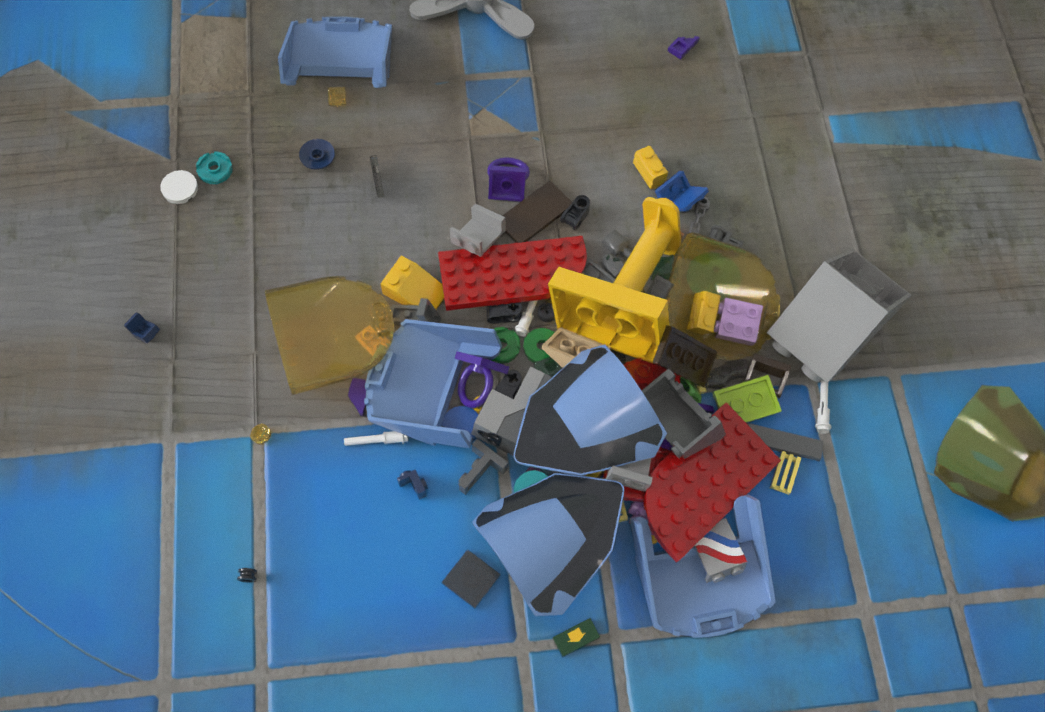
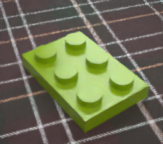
(750, 399)

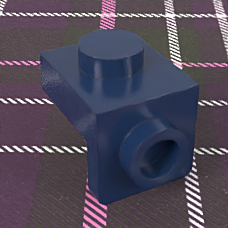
(141, 328)
(418, 484)

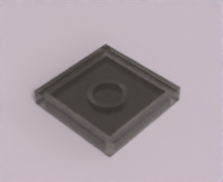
(471, 579)

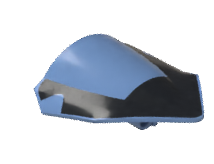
(588, 419)
(554, 536)

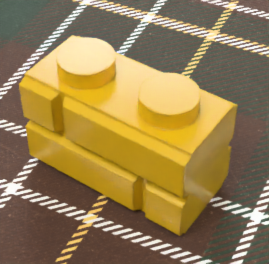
(650, 167)
(703, 312)

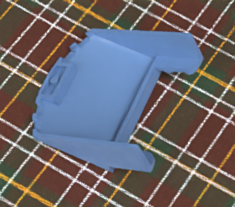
(336, 49)
(418, 377)
(678, 591)

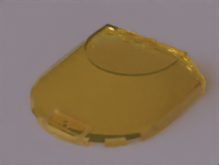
(725, 271)
(329, 330)

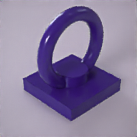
(507, 182)
(480, 366)

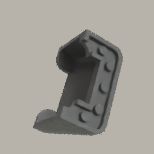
(684, 420)

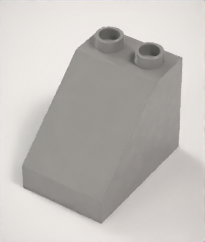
(836, 314)

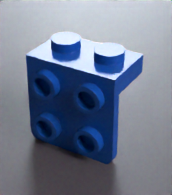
(680, 192)

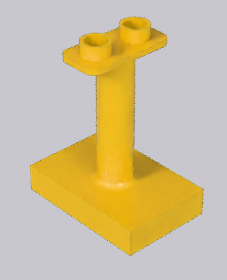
(620, 311)

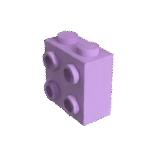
(738, 321)

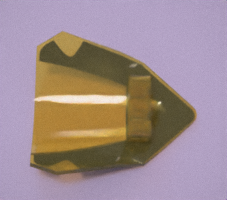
(996, 455)

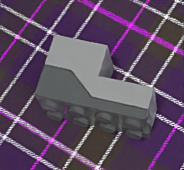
(502, 416)

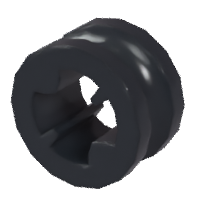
(247, 575)

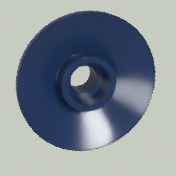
(316, 148)

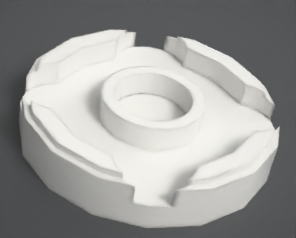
(179, 187)

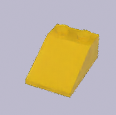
(410, 282)

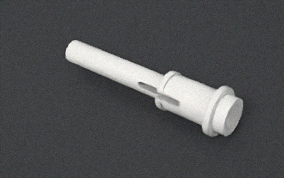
(522, 328)
(823, 412)
(386, 437)

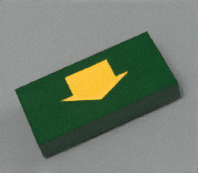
(576, 637)

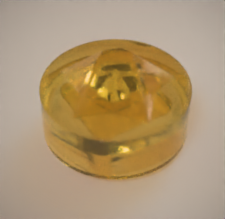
(260, 434)

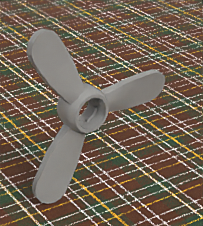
(502, 13)

